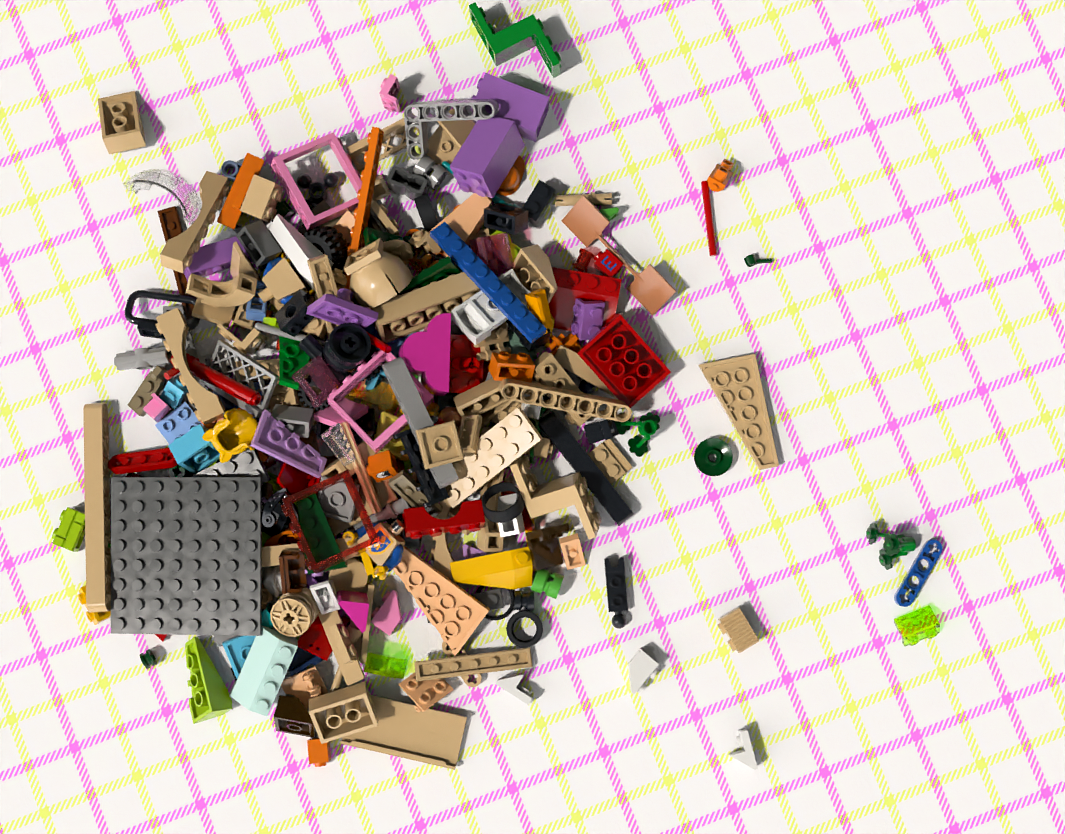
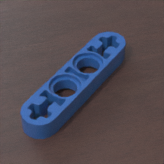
(920, 574)

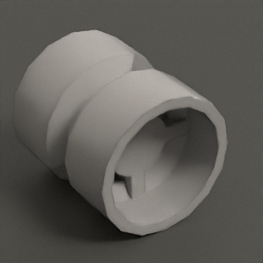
(424, 169)

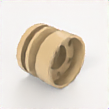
(294, 613)

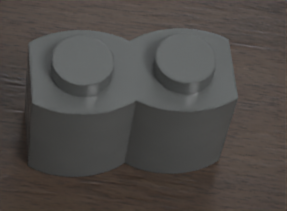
(407, 184)

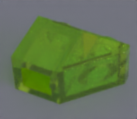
(385, 665)

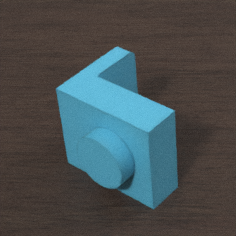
(374, 382)
(173, 392)

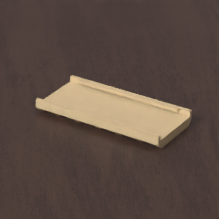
(413, 735)

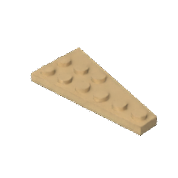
(741, 395)

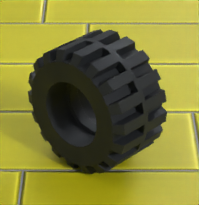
(332, 244)

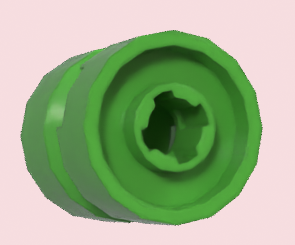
(547, 583)

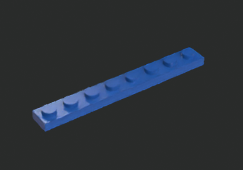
(488, 282)

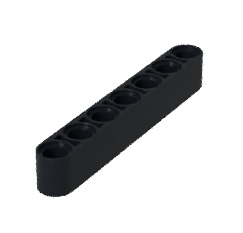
(583, 463)

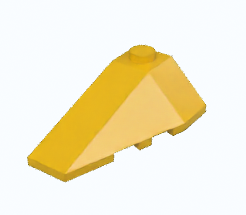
(502, 570)

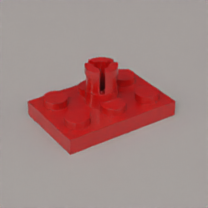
(464, 368)

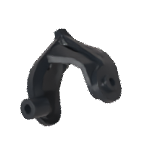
(273, 509)

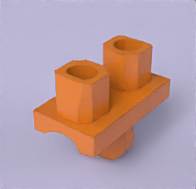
(720, 176)
(569, 342)

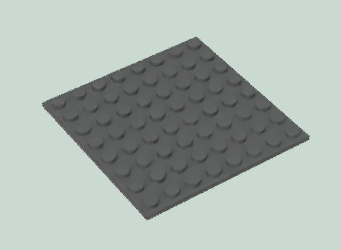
(186, 555)

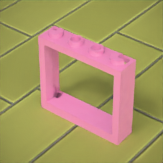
(293, 192)
(352, 381)

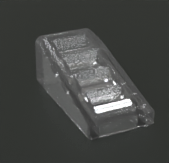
(339, 444)

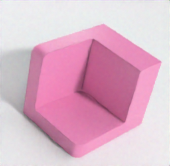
(156, 408)

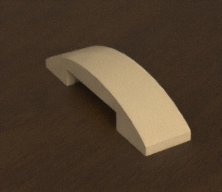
(573, 363)

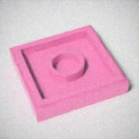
(331, 417)

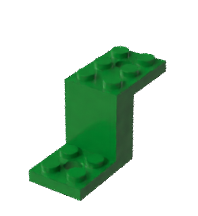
(515, 39)

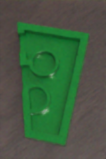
(290, 361)

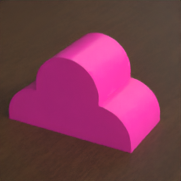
(429, 354)

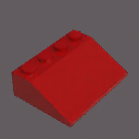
(586, 287)
(623, 361)

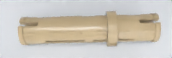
(595, 199)

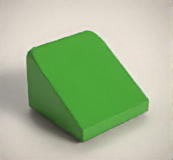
(610, 213)

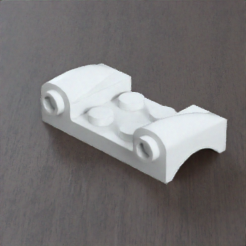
(480, 316)

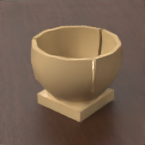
(373, 271)

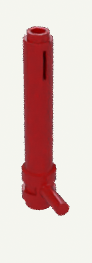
(218, 380)

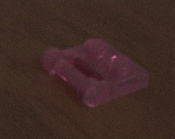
(321, 376)

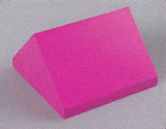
(356, 606)

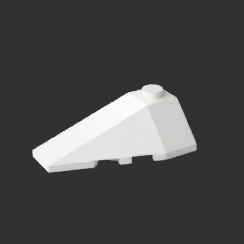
(295, 247)

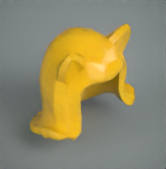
(232, 434)

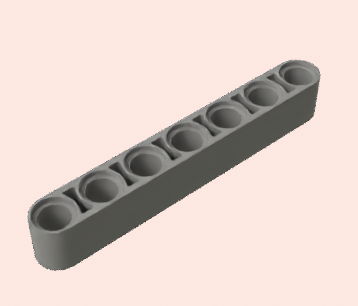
(415, 412)

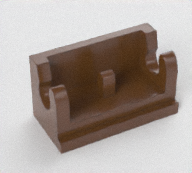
(292, 571)

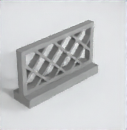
(267, 391)

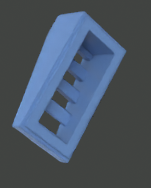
(257, 312)

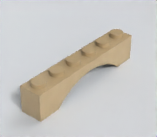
(180, 249)
(175, 331)
(489, 536)
(441, 552)

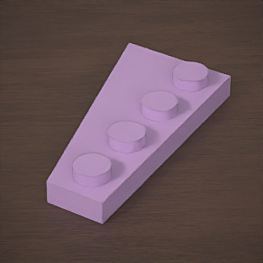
(281, 444)

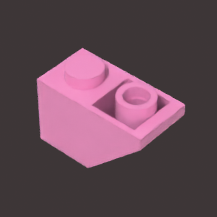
(389, 614)

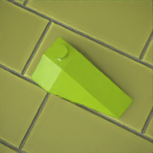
(209, 692)

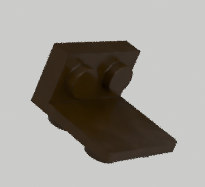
(545, 546)

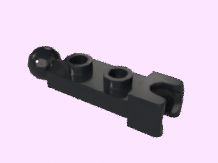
(616, 592)

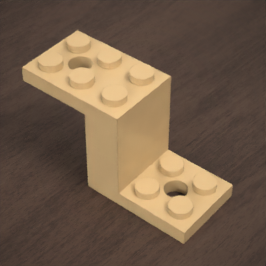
(556, 495)

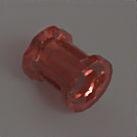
(583, 260)

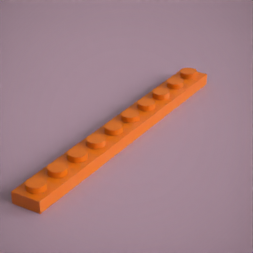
(365, 194)

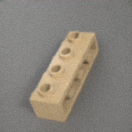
(551, 374)

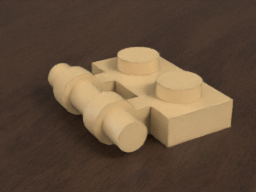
(497, 338)

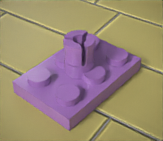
(341, 309)

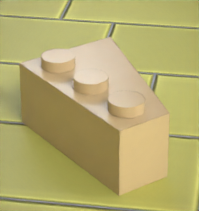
(482, 400)

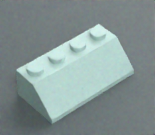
(264, 670)

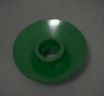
(723, 457)

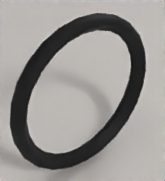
(507, 612)

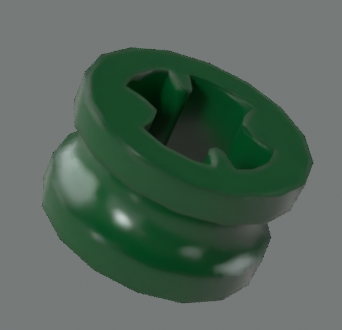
(148, 659)

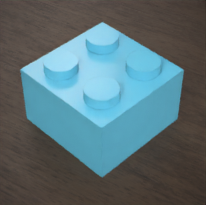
(194, 452)

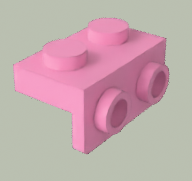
(388, 93)

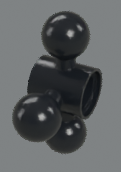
(305, 182)

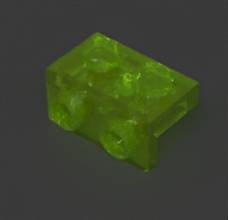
(917, 626)

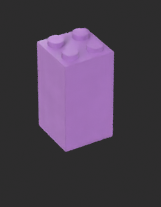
(515, 104)
(487, 156)

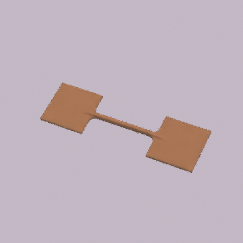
(648, 286)

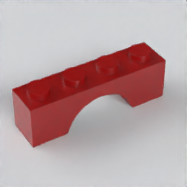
(420, 523)

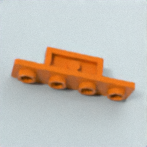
(231, 211)

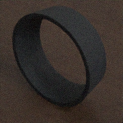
(507, 514)

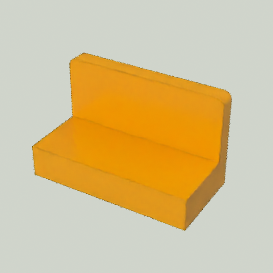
(538, 306)

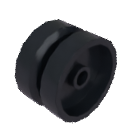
(346, 347)

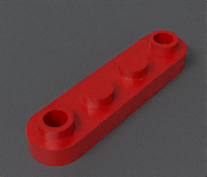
(142, 461)

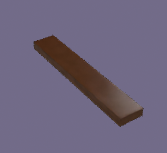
(171, 228)

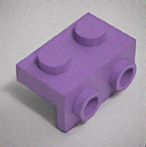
(587, 318)

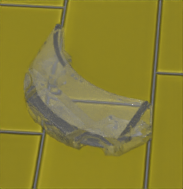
(173, 184)

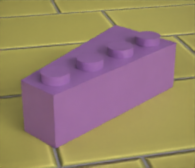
(213, 258)

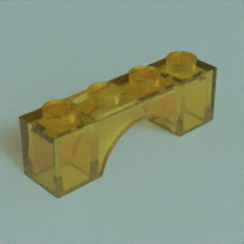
(380, 396)

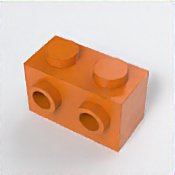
(511, 366)

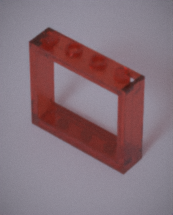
(303, 543)

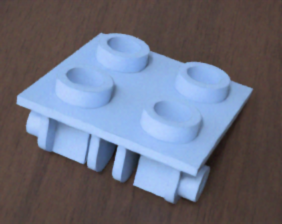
(178, 423)

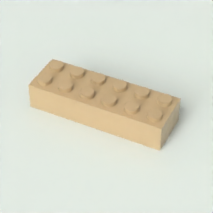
(415, 309)

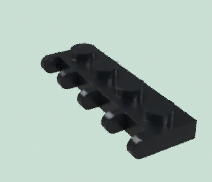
(425, 477)

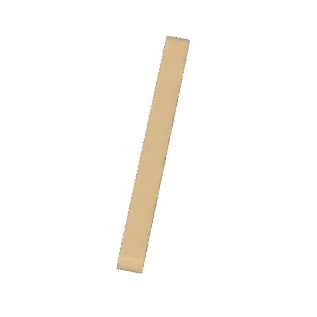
(97, 507)

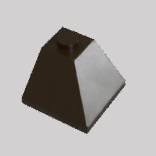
(293, 717)

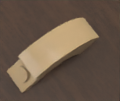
(222, 294)

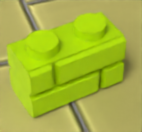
(71, 530)

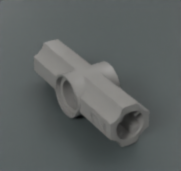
(142, 358)

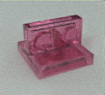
(494, 252)

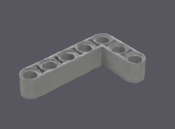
(442, 114)

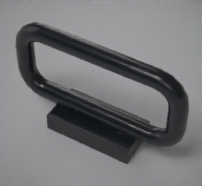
(147, 326)

